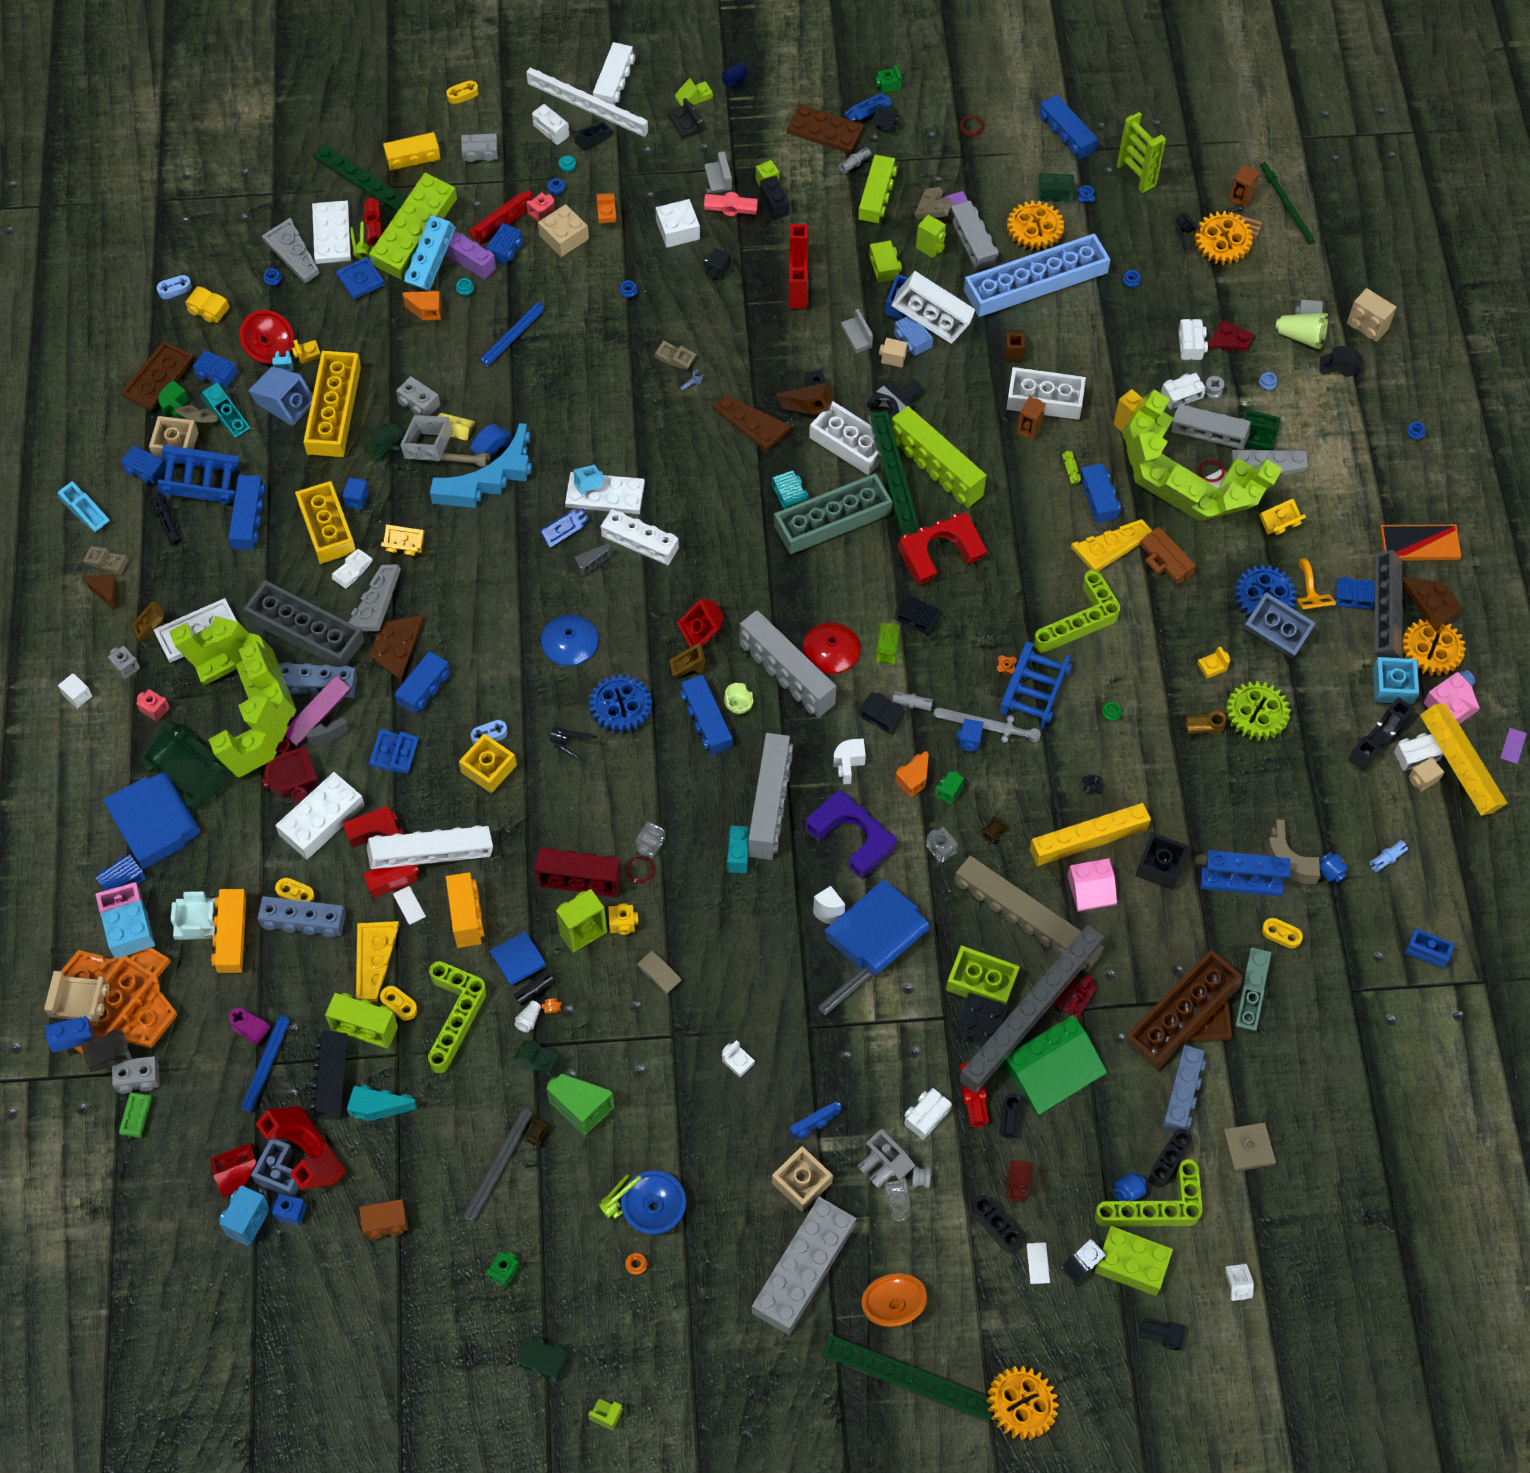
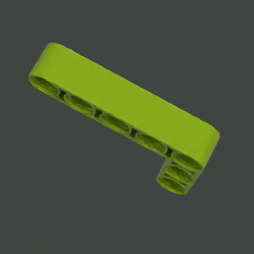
(1083, 619)
(466, 1017)
(1158, 1207)

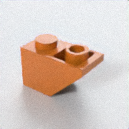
(424, 304)
(914, 775)

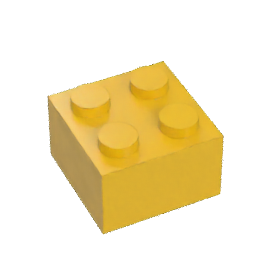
(487, 763)

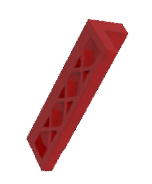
(505, 214)

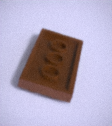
(825, 129)
(162, 367)

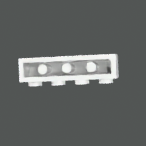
(640, 537)

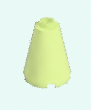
(1304, 328)

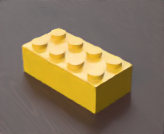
(325, 522)

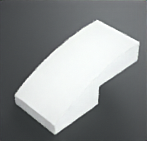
(352, 569)

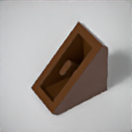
(104, 587)

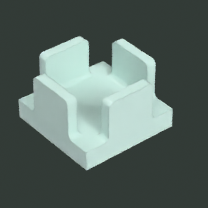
(193, 916)

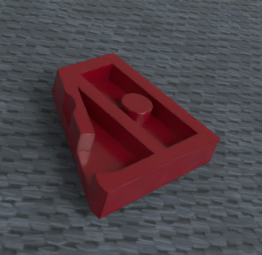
(1230, 338)

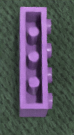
(471, 255)

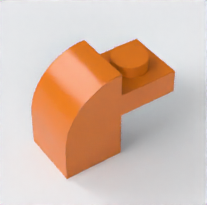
(606, 207)

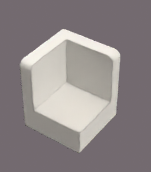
(75, 690)

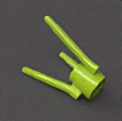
(361, 249)
(610, 1204)

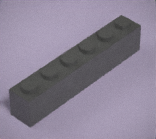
(1388, 605)

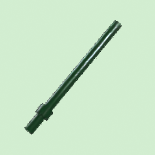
(1271, 178)

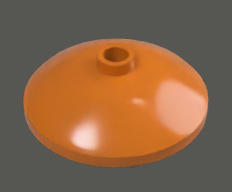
(894, 1299)

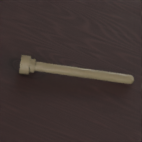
(481, 459)

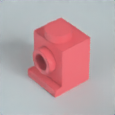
(540, 206)
(152, 704)

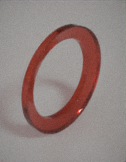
(969, 133)
(1211, 462)
(640, 881)

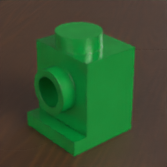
(888, 80)
(949, 787)
(503, 1276)

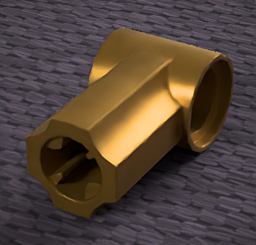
(1205, 723)

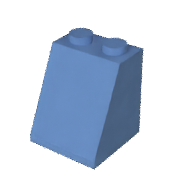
(282, 394)

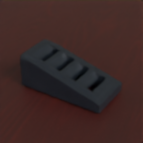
(585, 142)

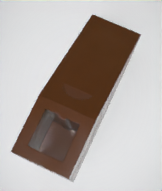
(808, 399)

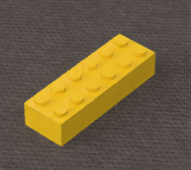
(332, 404)

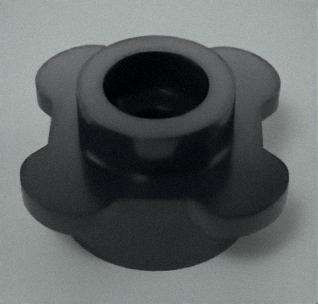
(1094, 779)

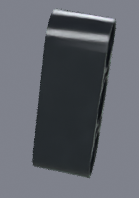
(1167, 1167)
(992, 1214)

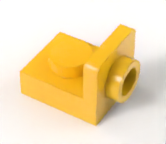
(306, 352)
(1214, 663)

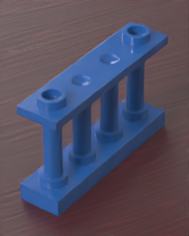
(198, 458)
(1022, 671)
(1245, 873)

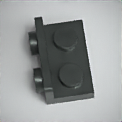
(685, 120)

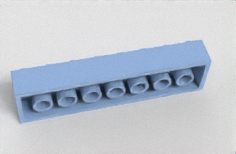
(1036, 275)

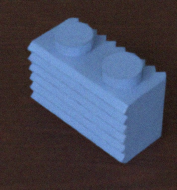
(913, 333)

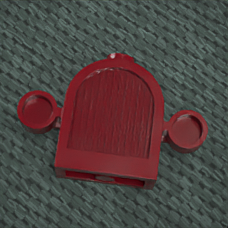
(290, 773)

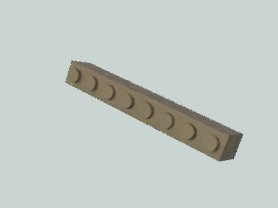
(1019, 907)

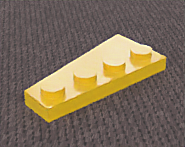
(1106, 548)
(373, 956)

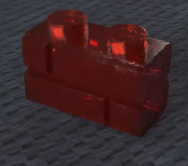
(1018, 1180)

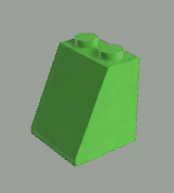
(579, 1101)

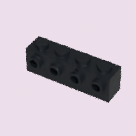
(329, 1076)

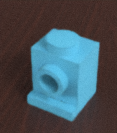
(587, 478)

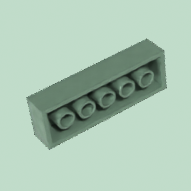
(832, 513)

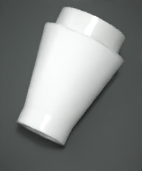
(526, 1019)

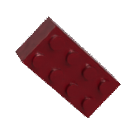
(578, 872)

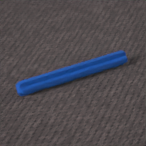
(512, 334)
(265, 1064)

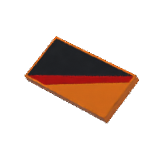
(1421, 541)

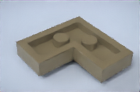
(932, 204)

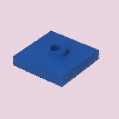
(360, 278)

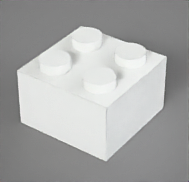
(677, 223)

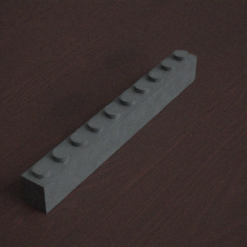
(1031, 1009)

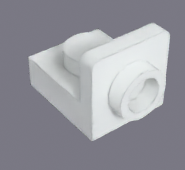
(737, 1058)
(1240, 1282)

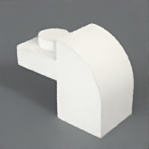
(849, 754)

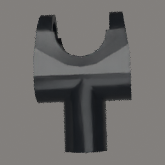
(895, 399)

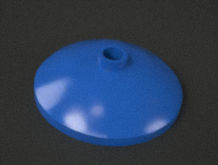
(573, 648)
(651, 1189)

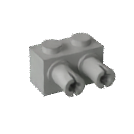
(885, 1151)

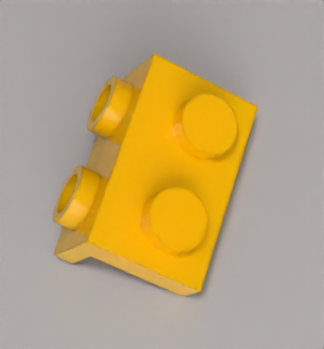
(1281, 516)
(403, 539)

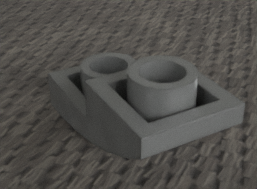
(321, 735)

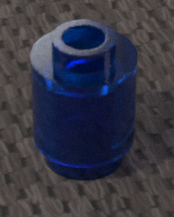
(734, 74)

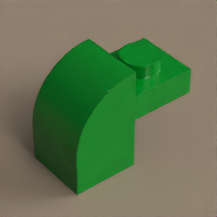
(172, 397)

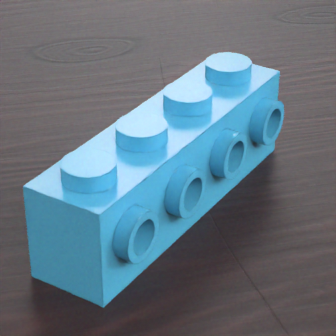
(429, 253)

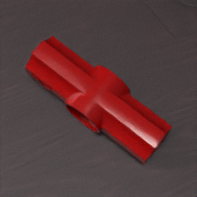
(373, 221)
(975, 1104)

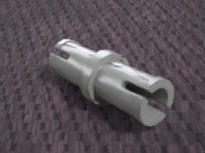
(855, 160)
(912, 700)

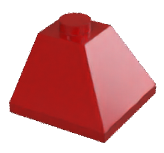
(701, 622)
(233, 1168)

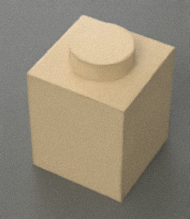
(893, 352)
(1426, 774)

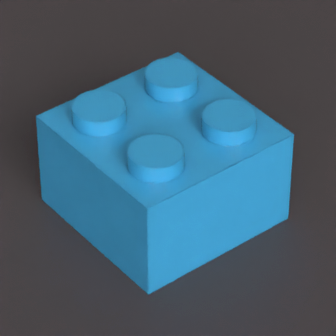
(244, 1215)

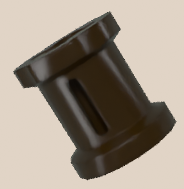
(993, 829)
(536, 1133)

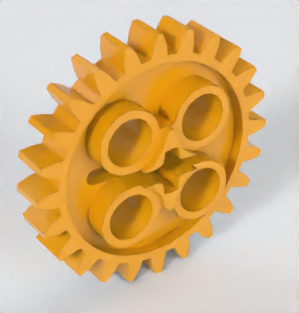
(1028, 228)
(1223, 237)
(1451, 653)
(1012, 1384)

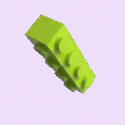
(877, 188)

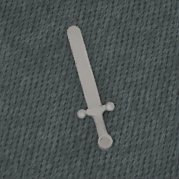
(1006, 728)

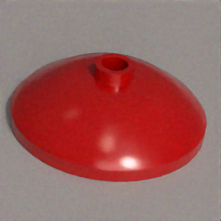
(272, 328)
(832, 657)

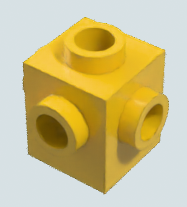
(622, 919)

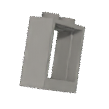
(421, 425)

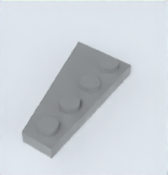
(291, 249)
(1289, 461)
(376, 600)

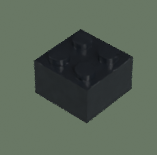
(1162, 861)
(980, 1019)

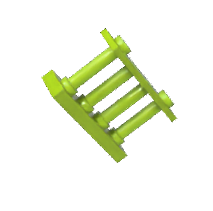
(1153, 152)

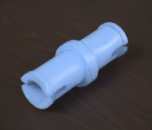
(1388, 856)

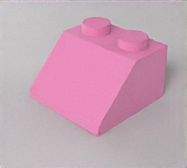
(1092, 884)

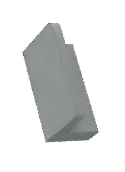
(719, 174)
(858, 332)

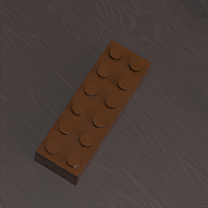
(1184, 1010)

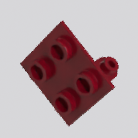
(1076, 995)

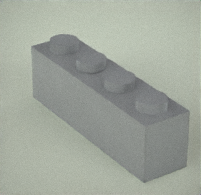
(973, 235)
(1211, 426)

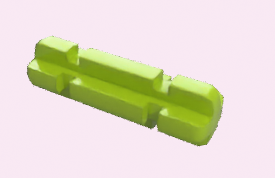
(1071, 467)

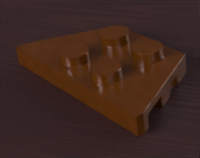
(1433, 600)
(396, 644)

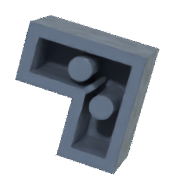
(273, 1170)

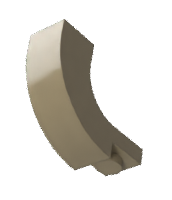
(1302, 869)

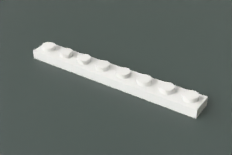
(587, 102)

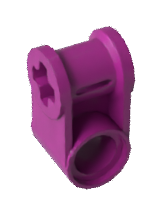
(250, 1027)

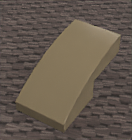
(676, 357)
(192, 413)
(104, 560)
(659, 972)

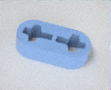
(174, 287)
(489, 730)

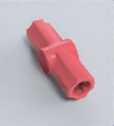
(730, 204)

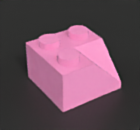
(1457, 695)

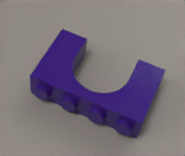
(841, 810)

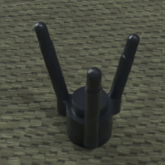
(1186, 224)
(562, 736)

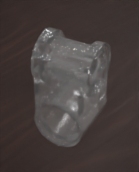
(897, 1195)

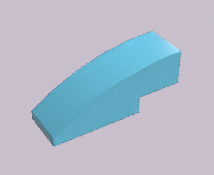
(82, 507)

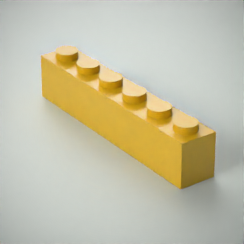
(1463, 759)
(1090, 834)

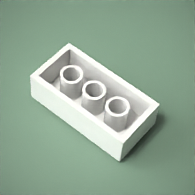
(933, 307)
(1059, 391)
(846, 437)
(320, 815)

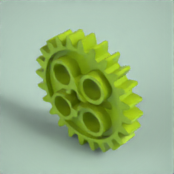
(1274, 720)

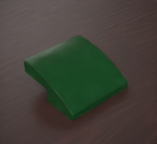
(1262, 430)

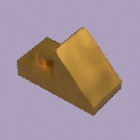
(148, 621)
(687, 661)

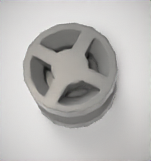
(1216, 391)
(921, 1177)

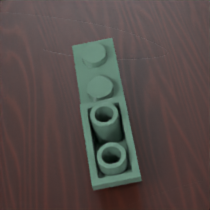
(1252, 989)

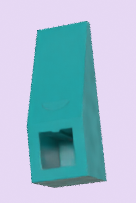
(227, 414)
(373, 1104)

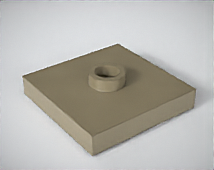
(1249, 1147)

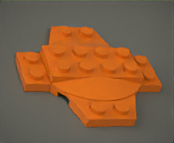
(133, 995)

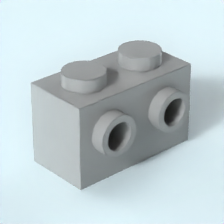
(417, 397)
(136, 1075)

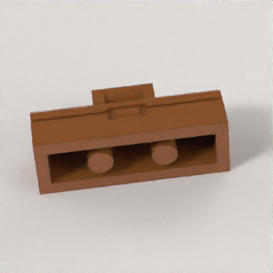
(1169, 556)

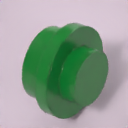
(1112, 711)

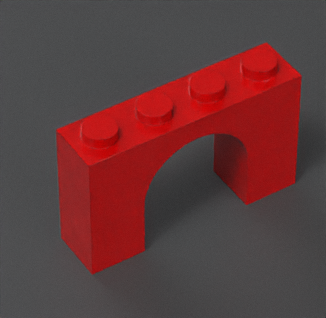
(798, 266)
(957, 529)
(381, 823)
(292, 1123)

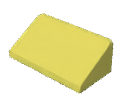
(461, 427)

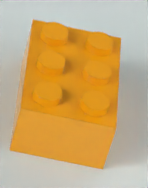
(465, 909)

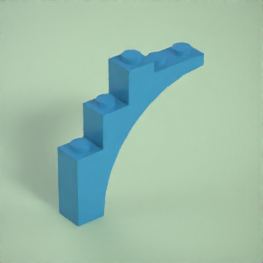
(468, 489)

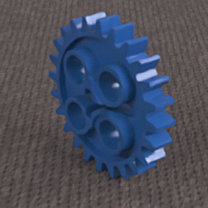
(1275, 583)
(638, 698)

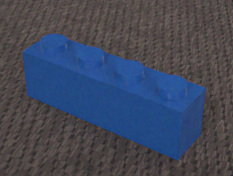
(1068, 127)
(246, 512)
(706, 715)

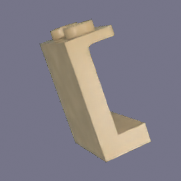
(76, 997)

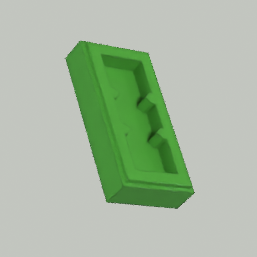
(135, 1115)

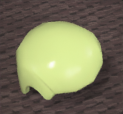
(738, 698)

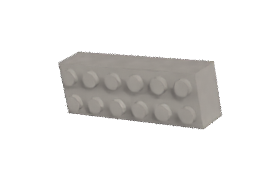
(787, 664)
(770, 796)
(803, 1265)

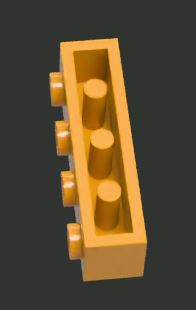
(230, 931)

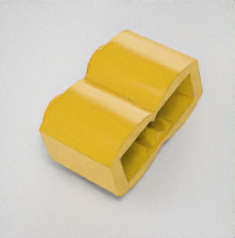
(207, 304)

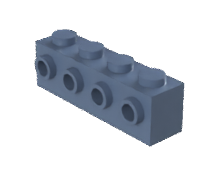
(312, 679)
(301, 916)
(1183, 1089)

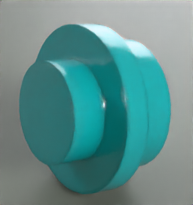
(567, 163)
(464, 287)

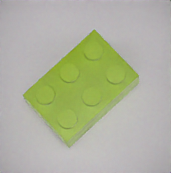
(581, 920)
(982, 976)
(362, 1020)
(1134, 1261)

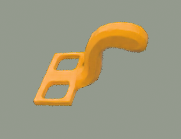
(1312, 596)

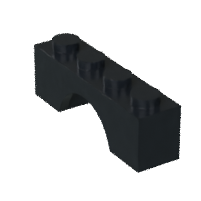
(1374, 743)

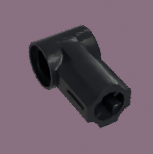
(1010, 1117)
(1169, 1334)

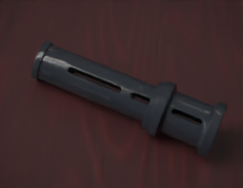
(163, 512)

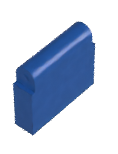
(152, 818)
(877, 928)

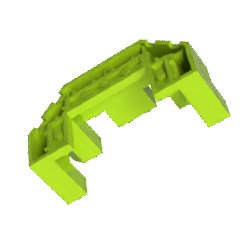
(1178, 486)
(269, 703)

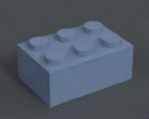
(1278, 625)

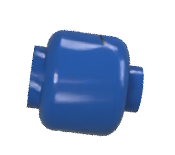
(1333, 867)
(1130, 1187)

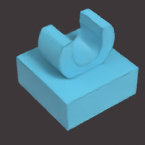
(283, 362)

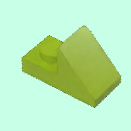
(694, 93)

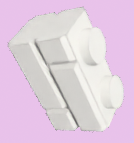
(550, 124)
(1192, 339)
(1183, 390)
(1416, 751)
(927, 1113)

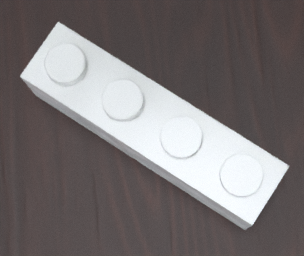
(614, 73)

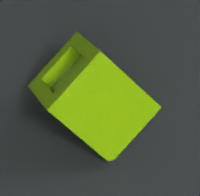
(606, 1414)

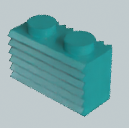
(789, 489)
(738, 849)

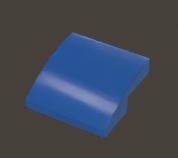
(393, 751)
(517, 958)

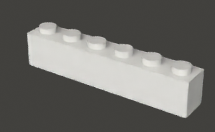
(429, 847)

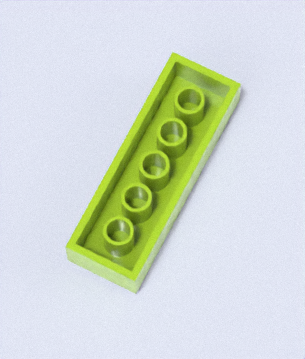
(401, 237)
(938, 457)

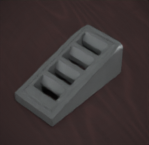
(589, 560)

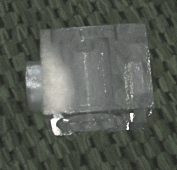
(650, 840)
(941, 852)

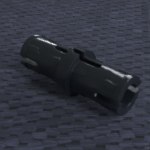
(533, 987)

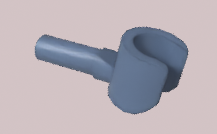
(694, 380)

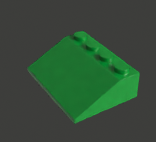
(1054, 1065)

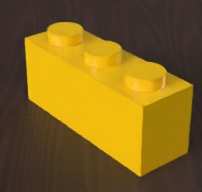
(411, 151)

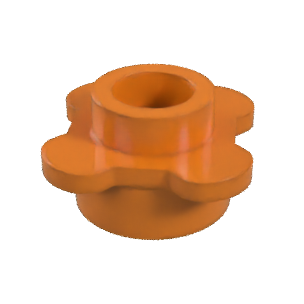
(1002, 668)

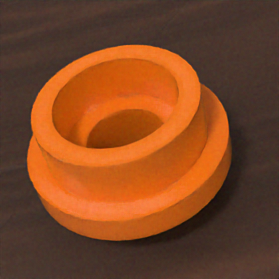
(551, 1006)
(633, 1258)

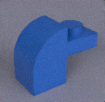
(490, 440)

